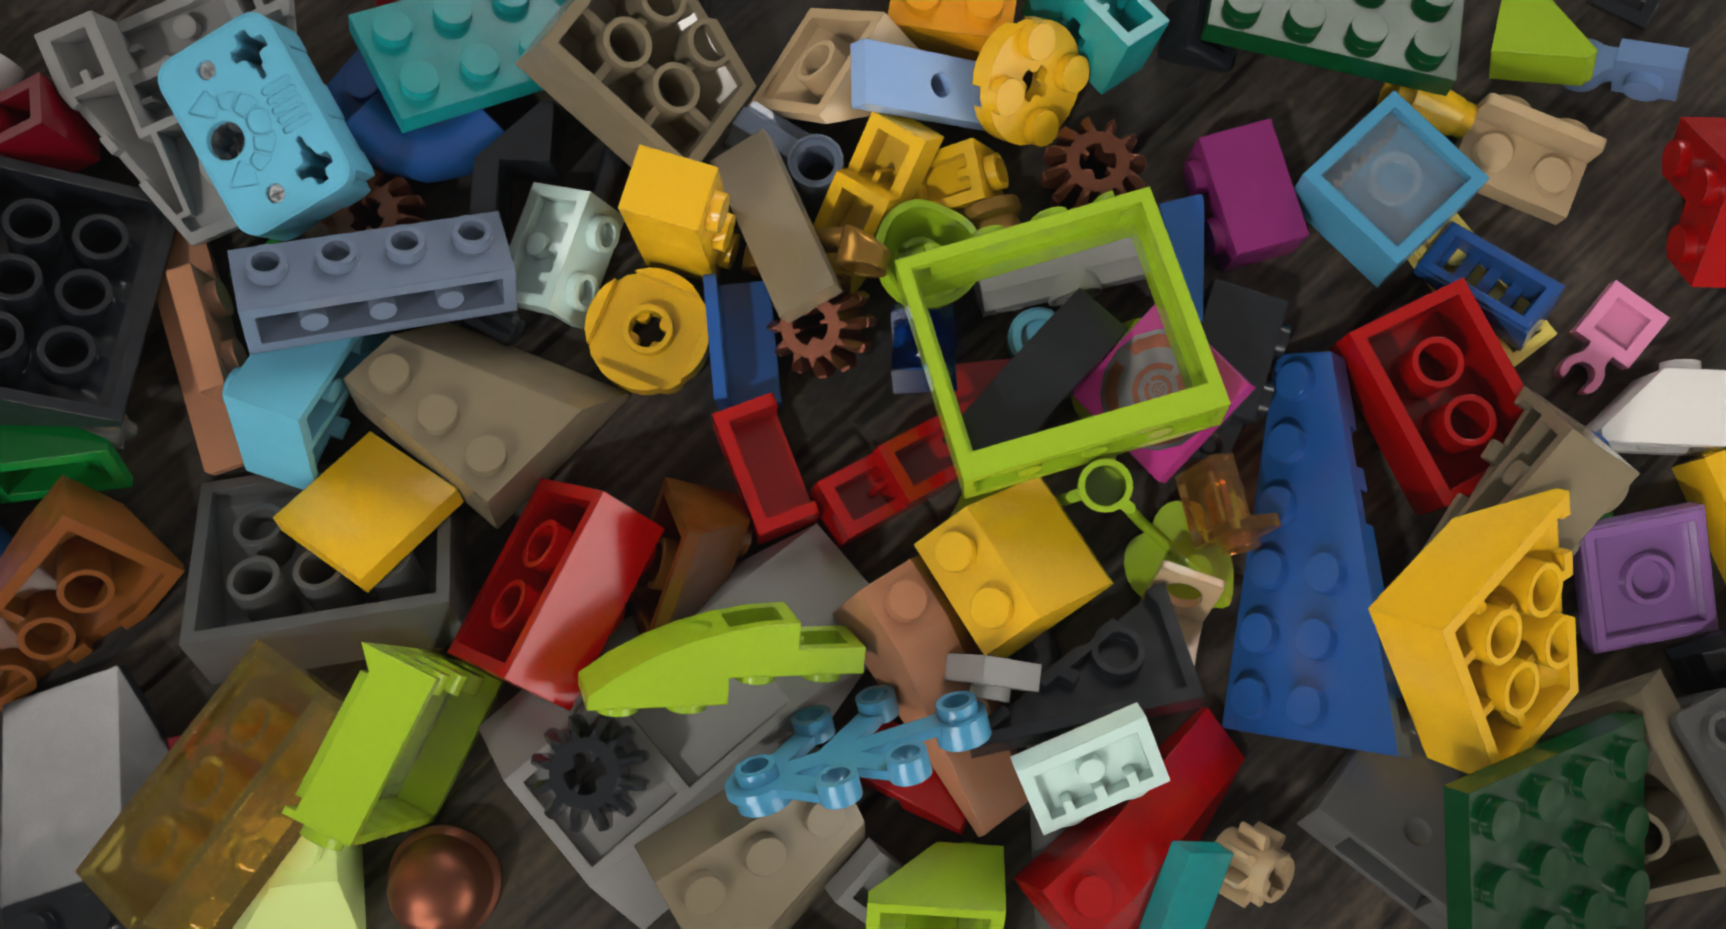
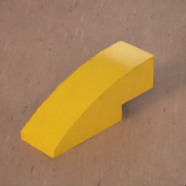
(881, 175)

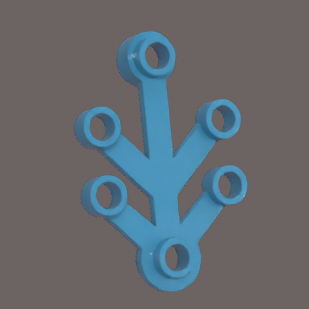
(831, 775)

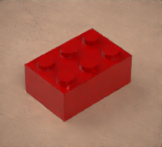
(1433, 392)
(557, 590)

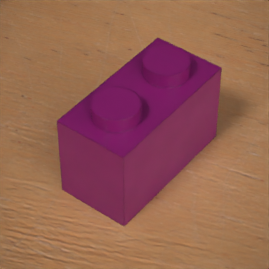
(1246, 195)

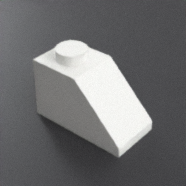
(1668, 412)

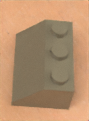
(1685, 822)

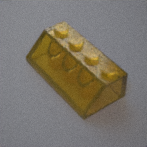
(211, 814)

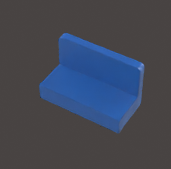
(740, 343)

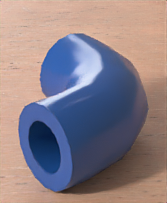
(427, 153)

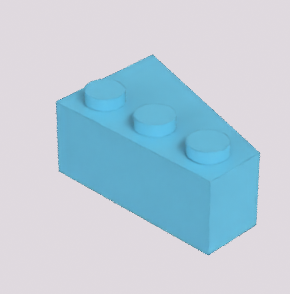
(291, 404)

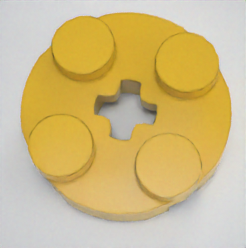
(1057, 77)
(636, 298)

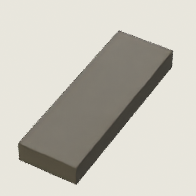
(776, 227)

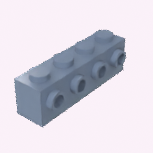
(372, 281)

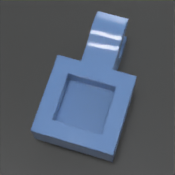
(1638, 69)

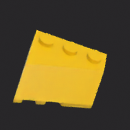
(1484, 633)

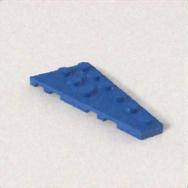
(1304, 634)

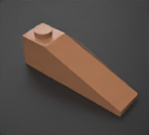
(907, 638)

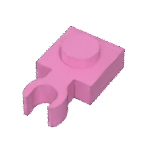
(1612, 331)

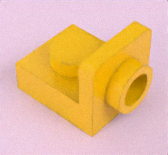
(964, 175)

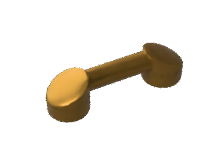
(856, 250)

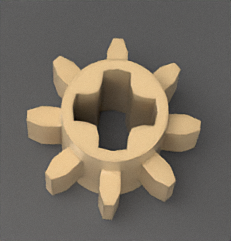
(1259, 865)

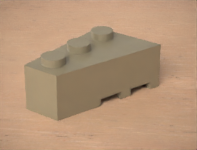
(1544, 454)

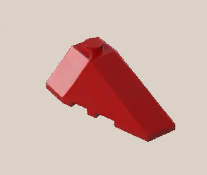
(1110, 861)

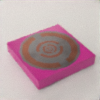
(1146, 369)

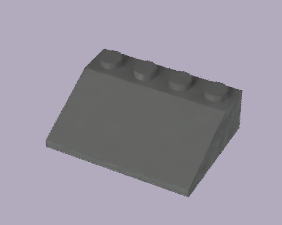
(266, 586)

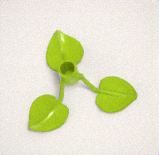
(1107, 487)

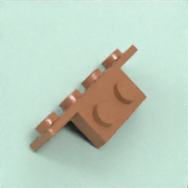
(203, 348)

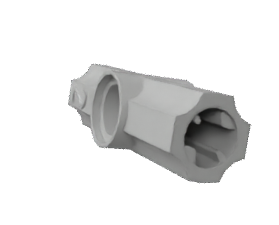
(1060, 278)

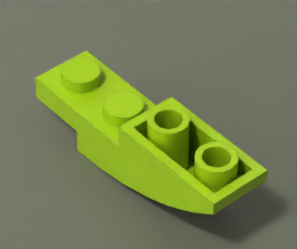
(694, 657)

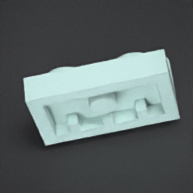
(563, 250)
(1090, 768)

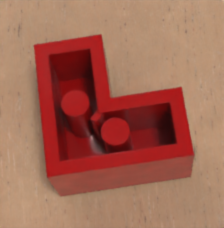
(1697, 169)

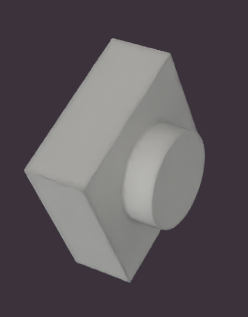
(992, 676)
(859, 875)

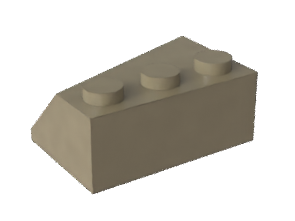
(641, 73)
(480, 411)
(747, 870)

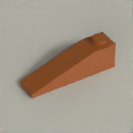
(73, 579)

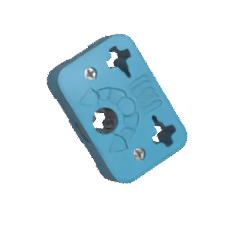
(286, 122)

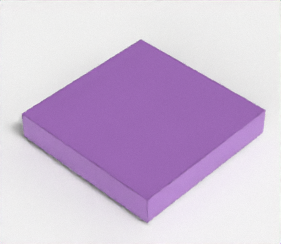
(1645, 578)

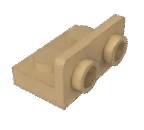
(1529, 155)

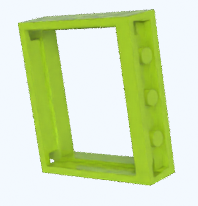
(1044, 238)

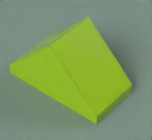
(1539, 45)

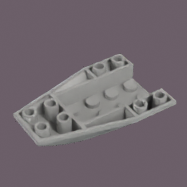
(687, 751)

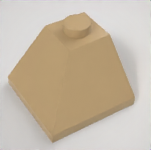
(815, 67)

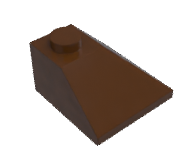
(694, 553)

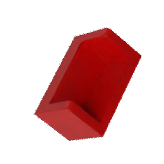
(764, 468)

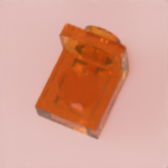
(1218, 507)

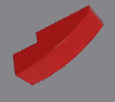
(886, 482)

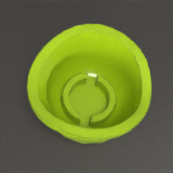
(912, 226)

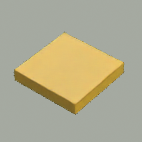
(368, 510)

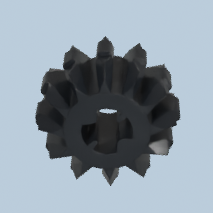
(609, 787)

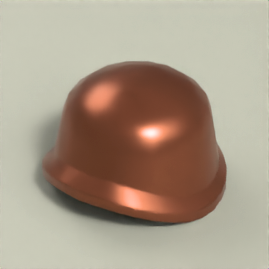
(444, 879)

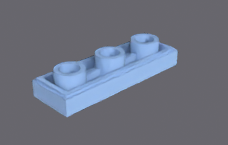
(913, 84)

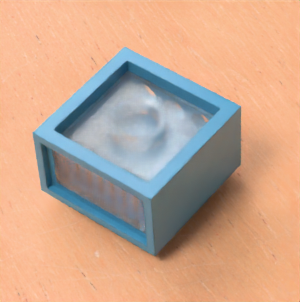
(1387, 188)

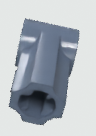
(796, 147)

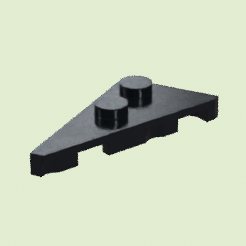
(1125, 663)

